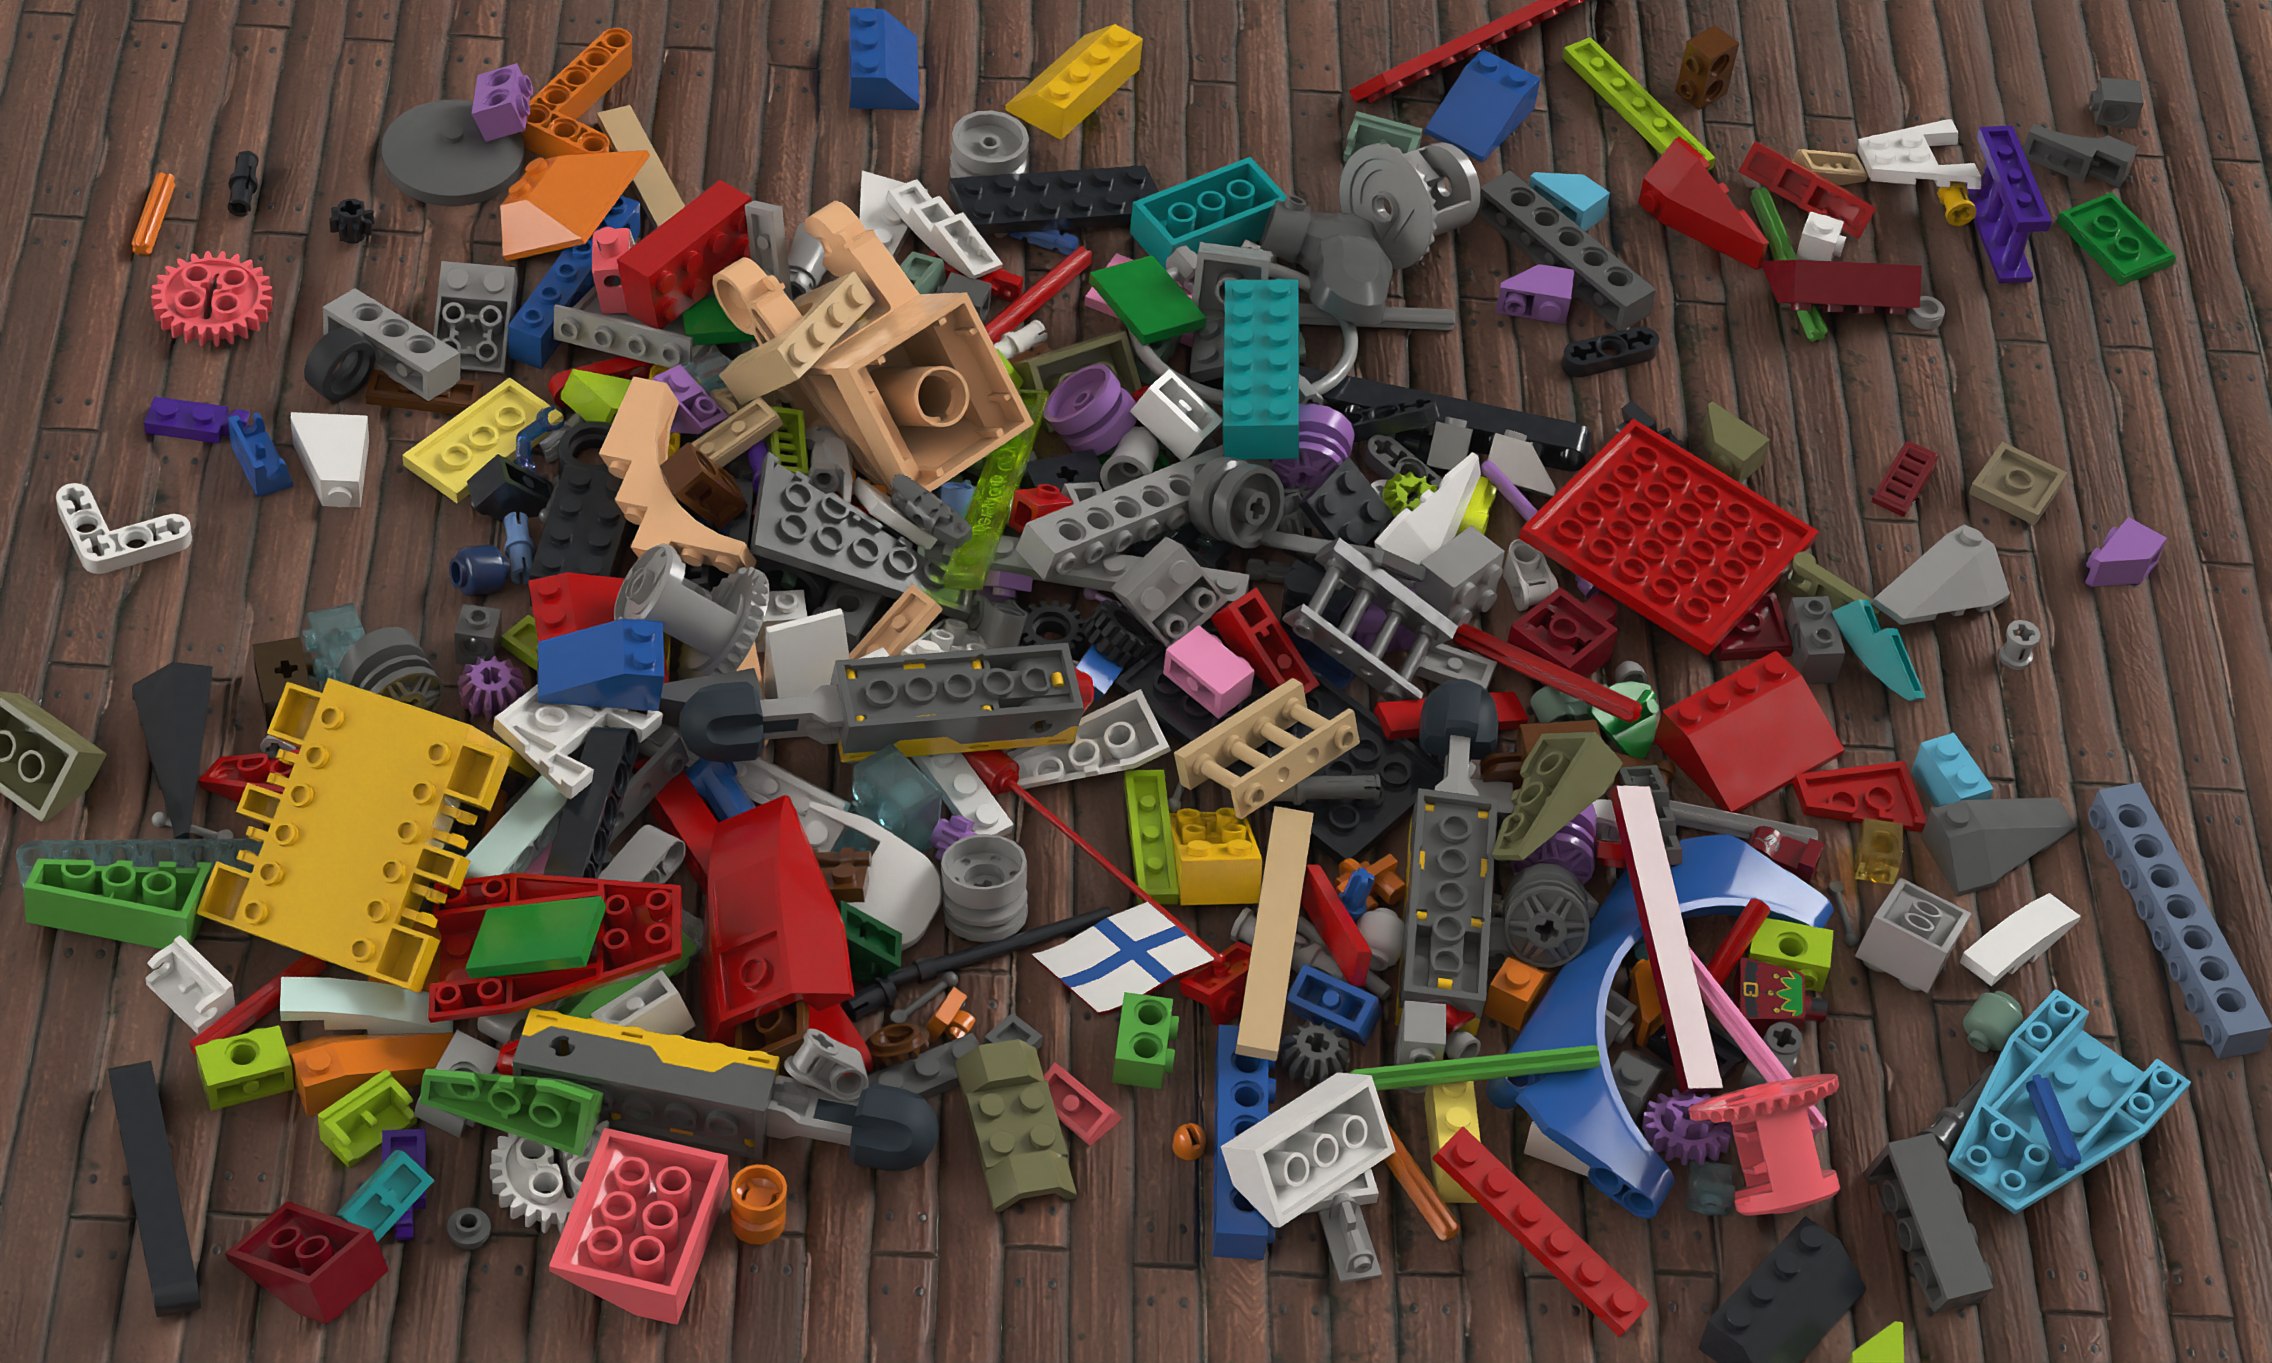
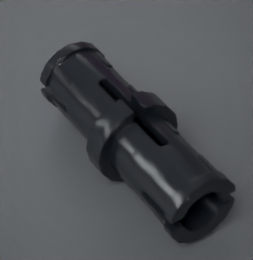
(243, 183)

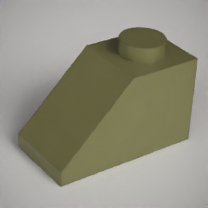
(1732, 444)

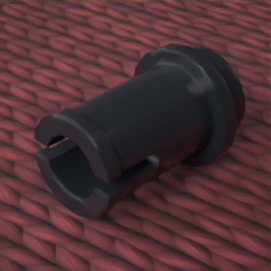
(870, 998)

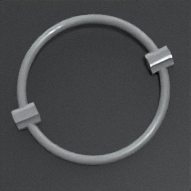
(1182, 268)

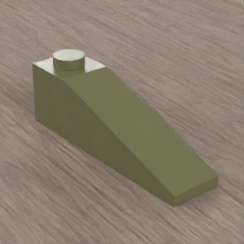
(1559, 783)

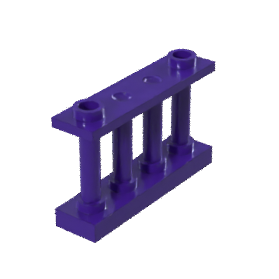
(2007, 204)

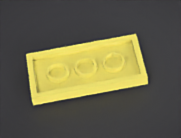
(475, 437)

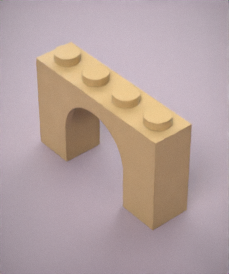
(826, 316)

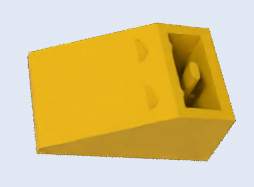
(1215, 858)

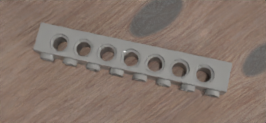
(1114, 518)

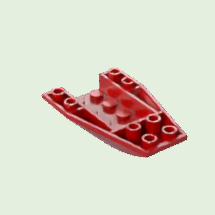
(768, 923)
(634, 938)

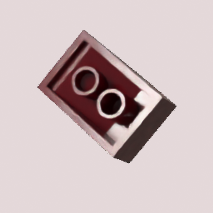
(310, 1260)

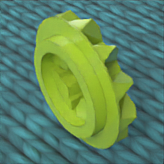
(1399, 487)

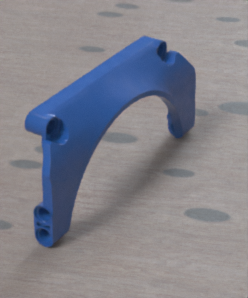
(1584, 1106)

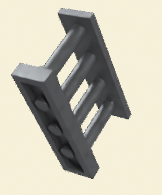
(1391, 596)

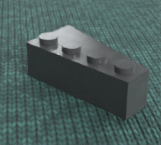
(1931, 1221)

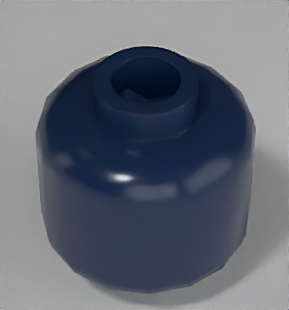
(479, 570)

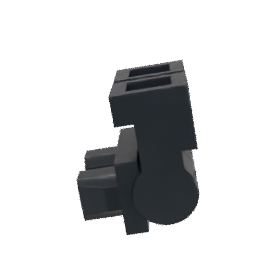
(1301, 586)

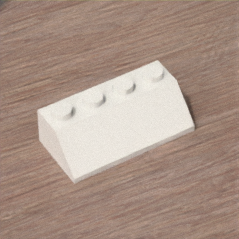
(1310, 1147)

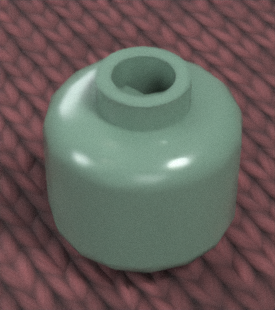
(1992, 1021)

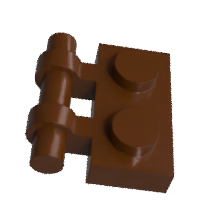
(846, 873)

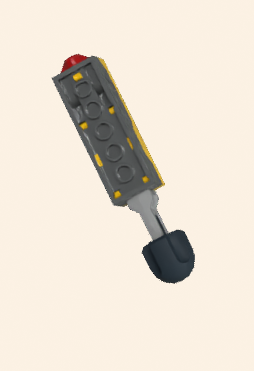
(906, 700)
(1451, 862)
(715, 1093)

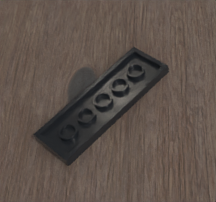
(1051, 198)

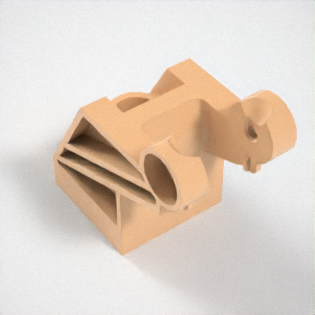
(903, 386)

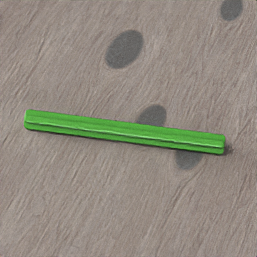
(1783, 250)
(1483, 1067)

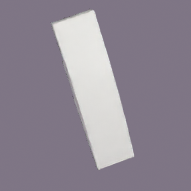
(943, 231)
(2019, 938)

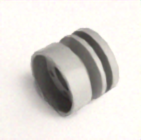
(984, 887)

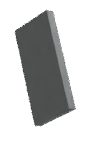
(1305, 548)

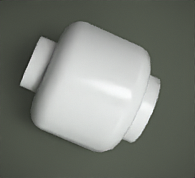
(1383, 935)

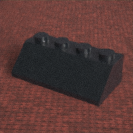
(1786, 1301)

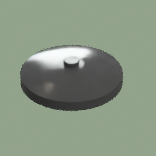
(443, 158)

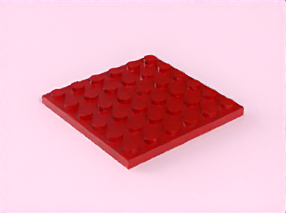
(1668, 536)

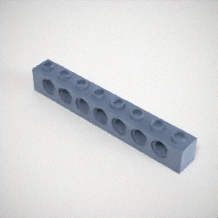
(2179, 921)

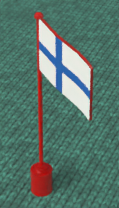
(1124, 951)

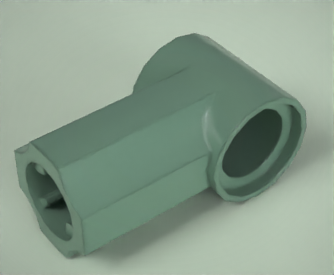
(1556, 706)

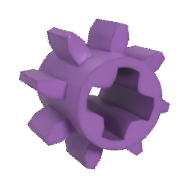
(950, 831)

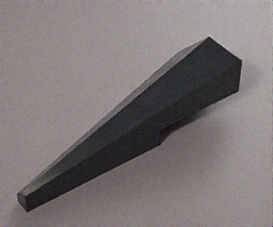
(174, 718)

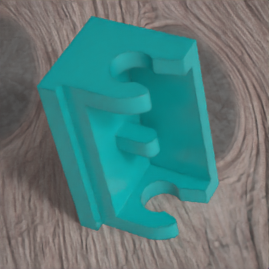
(386, 1194)

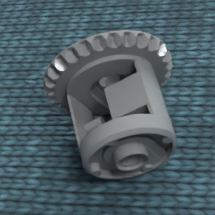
(1415, 192)
(713, 625)

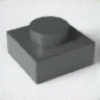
(1014, 1028)

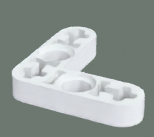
(113, 543)

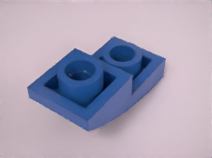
(1100, 669)

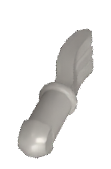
(551, 443)

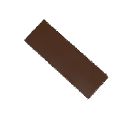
(388, 392)

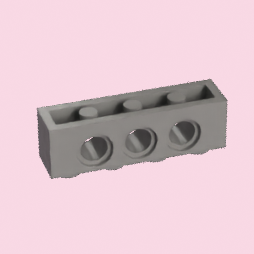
(400, 346)

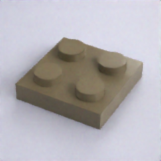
(2018, 483)

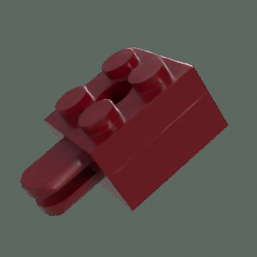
(1568, 631)

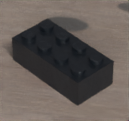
(583, 527)

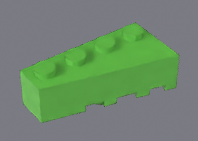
(118, 900)

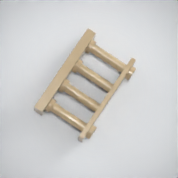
(1252, 727)

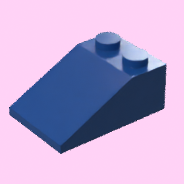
(1484, 106)
(604, 666)

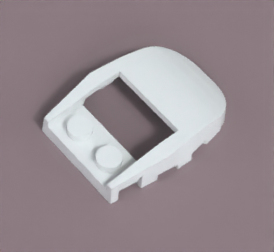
(902, 881)

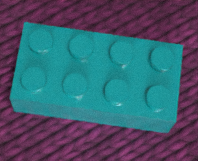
(1211, 208)

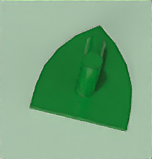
(1632, 737)

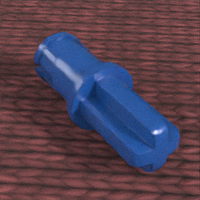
(1356, 893)

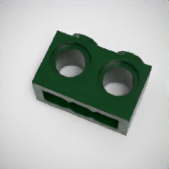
(872, 945)

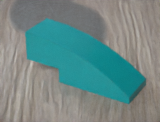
(1879, 649)

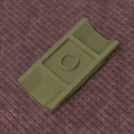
(1014, 1123)

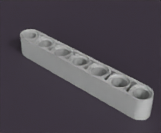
(647, 858)

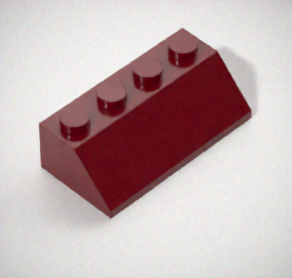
(1845, 284)

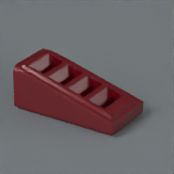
(1911, 459)

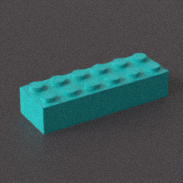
(1261, 369)

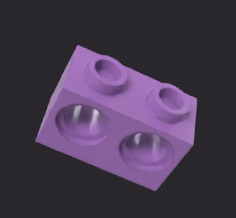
(501, 102)

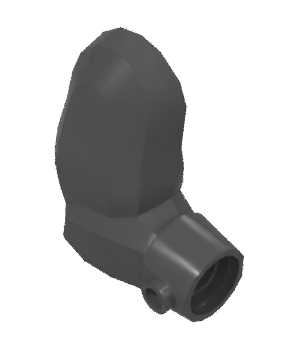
(1340, 252)

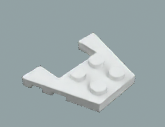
(1906, 155)
(550, 732)

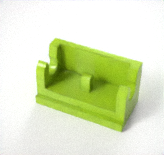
(356, 1121)

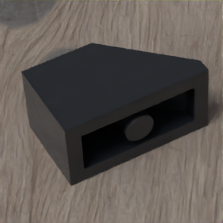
(508, 488)

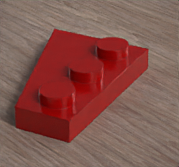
(1862, 792)

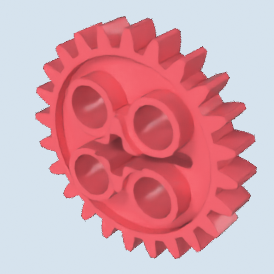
(187, 292)

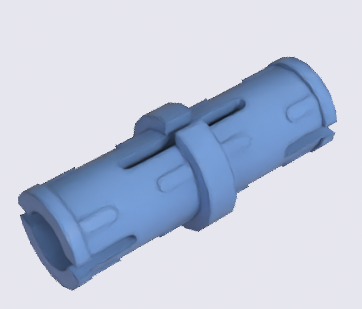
(519, 546)

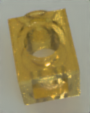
(1878, 851)

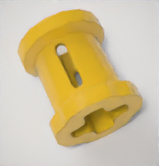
(1958, 207)

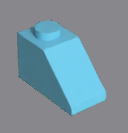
(1573, 196)

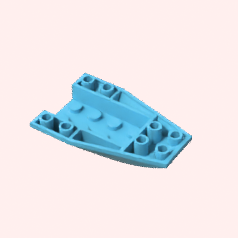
(2099, 1093)

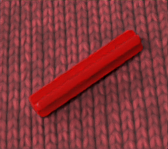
(1737, 940)

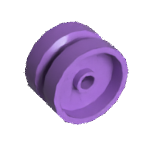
(1090, 410)

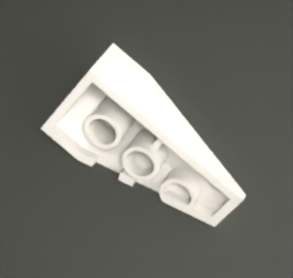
(1436, 519)

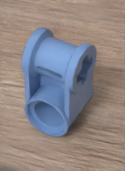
(956, 495)

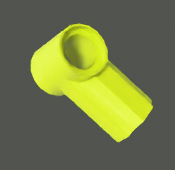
(1479, 507)

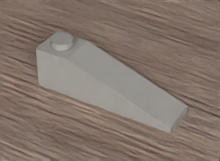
(1950, 577)

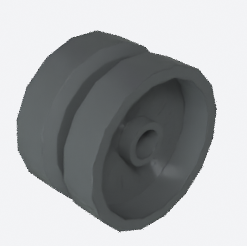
(1236, 501)

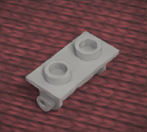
(1349, 1240)

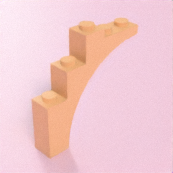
(634, 453)

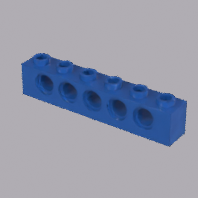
(565, 285)
(1235, 1231)

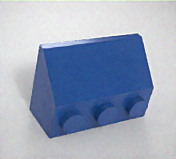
(881, 62)

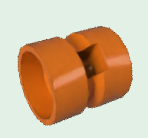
(758, 1204)

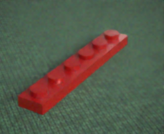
(1541, 1231)

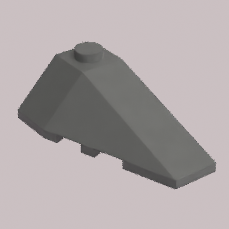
(1988, 838)

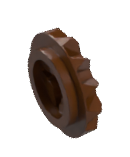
(898, 1043)

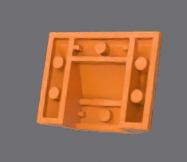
(564, 200)

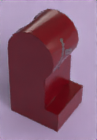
(1788, 853)

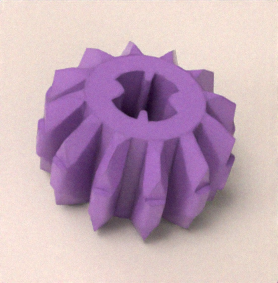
(489, 687)

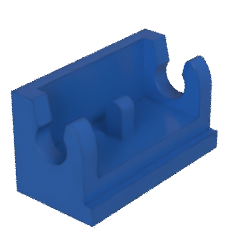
(258, 456)

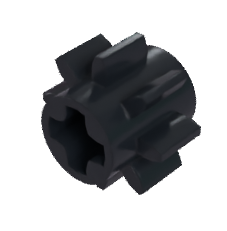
(351, 221)

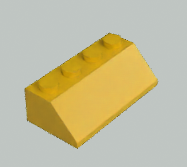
(1079, 81)

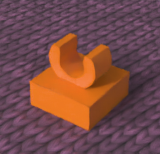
(949, 1017)

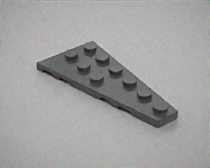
(841, 542)

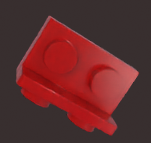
(1222, 986)

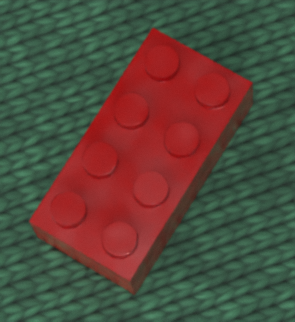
(678, 259)

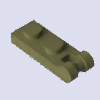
(1822, 583)

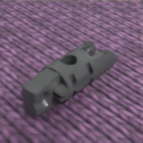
(929, 512)

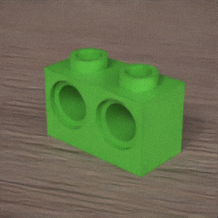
(1143, 1041)

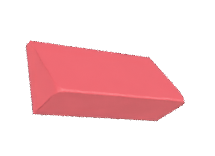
(1078, 1106)

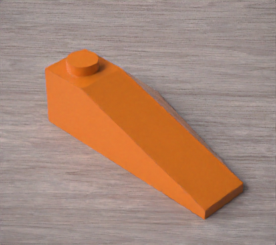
(338, 1064)

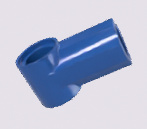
(720, 787)

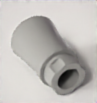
(805, 262)
(1131, 459)

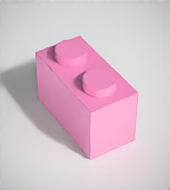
(1208, 671)

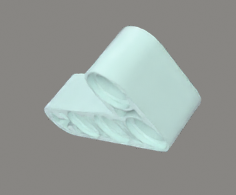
(520, 833)

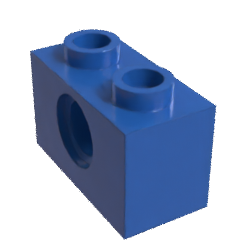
(1341, 1005)

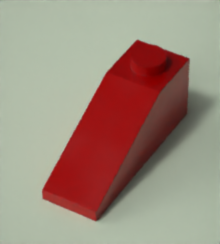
(1260, 639)

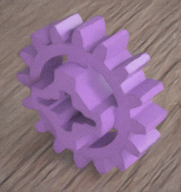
(1674, 1132)

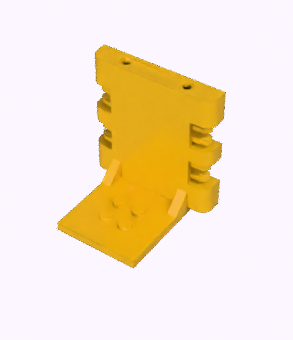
(359, 830)

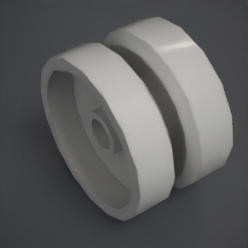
(988, 145)

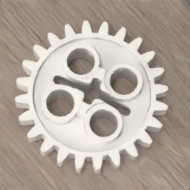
(521, 1178)

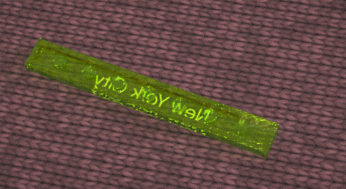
(994, 500)

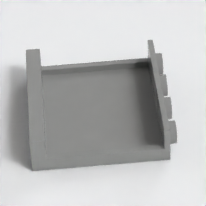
(625, 334)

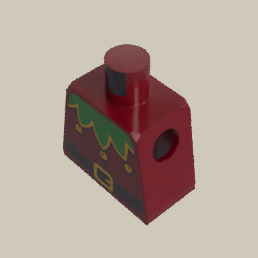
(1774, 995)

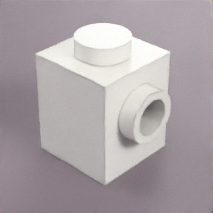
(1821, 238)

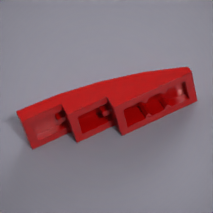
(1806, 188)

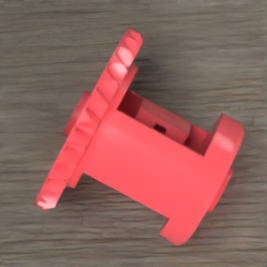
(1775, 1143)

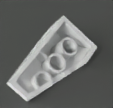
(1105, 742)

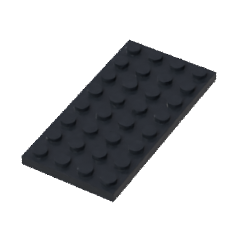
(1339, 825)

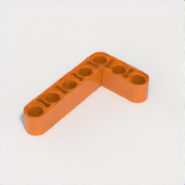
(552, 121)

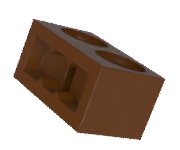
(1707, 67)
(703, 486)

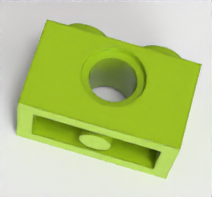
(1794, 948)
(230, 1082)

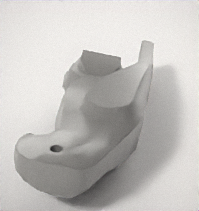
(830, 462)

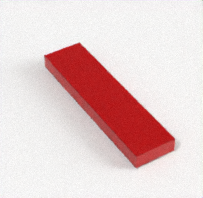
(1403, 716)
(1335, 926)

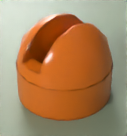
(1182, 1141)

